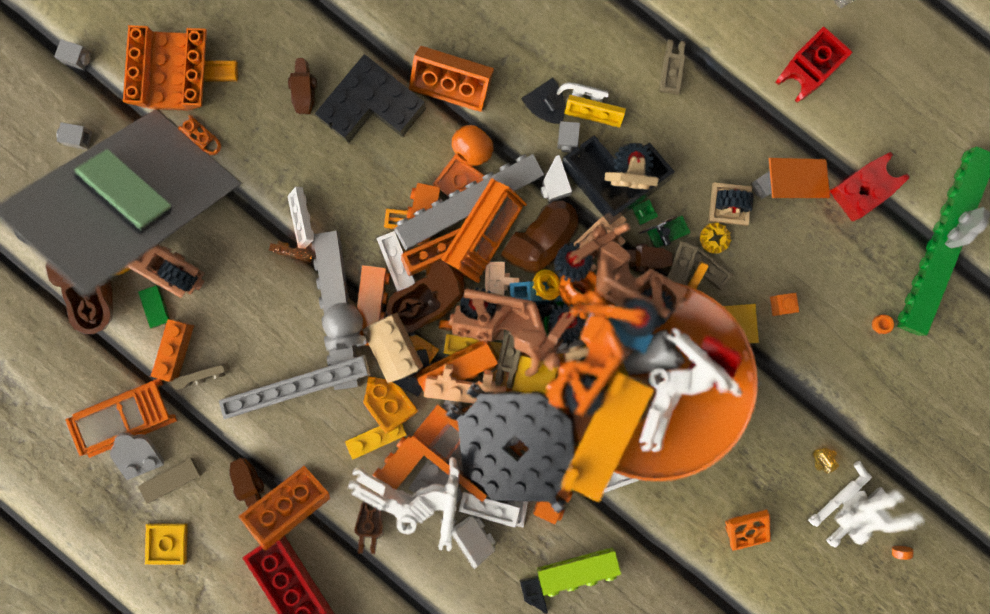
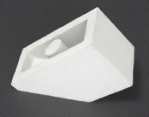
(556, 182)

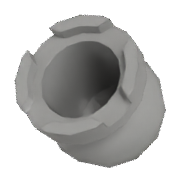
(343, 325)

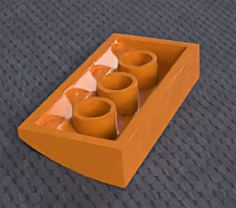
(284, 507)

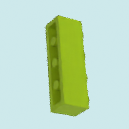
(579, 571)

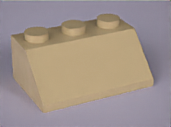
(392, 348)

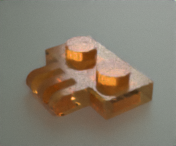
(284, 249)

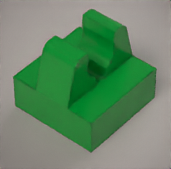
(644, 212)

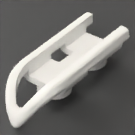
(581, 90)

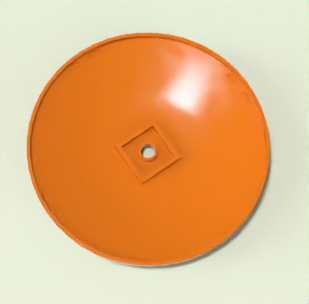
(702, 423)

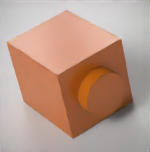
(784, 304)

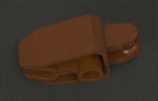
(302, 87)
(649, 257)
(245, 482)
(369, 525)

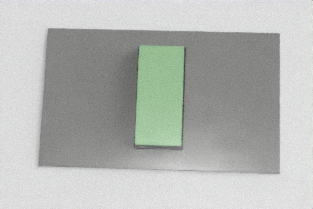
(116, 200)

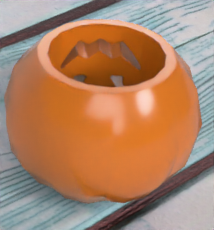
(472, 145)
(570, 295)

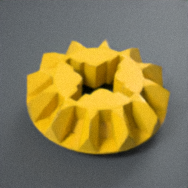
(712, 246)
(552, 281)

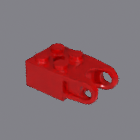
(811, 69)
(873, 184)

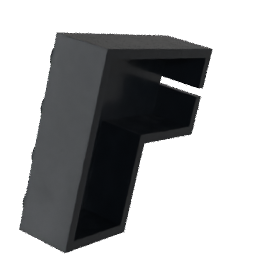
(367, 92)
(589, 174)

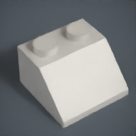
(474, 540)

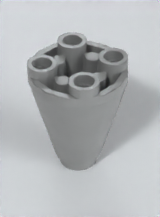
(659, 355)

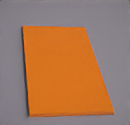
(799, 178)

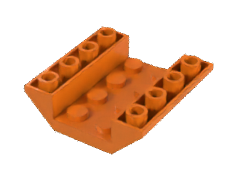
(164, 68)

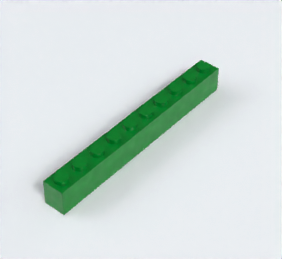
(940, 259)

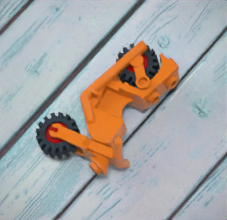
(604, 351)

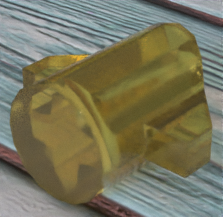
(825, 460)

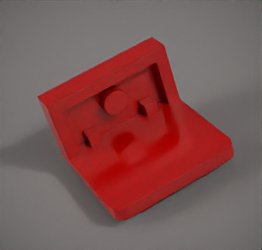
(725, 357)

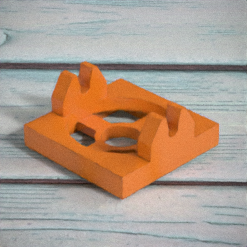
(761, 533)

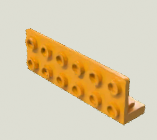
(607, 437)

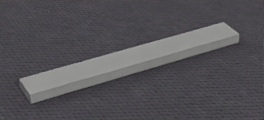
(294, 387)

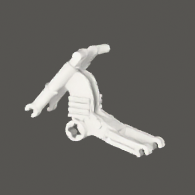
(679, 383)
(412, 507)
(862, 512)

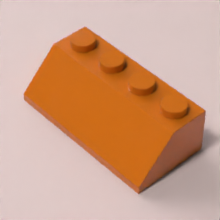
(450, 78)

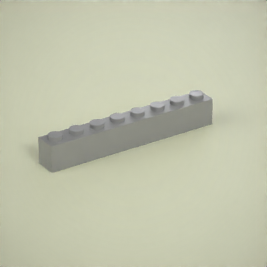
(461, 203)
(333, 290)

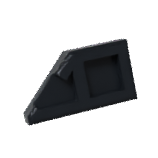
(533, 593)

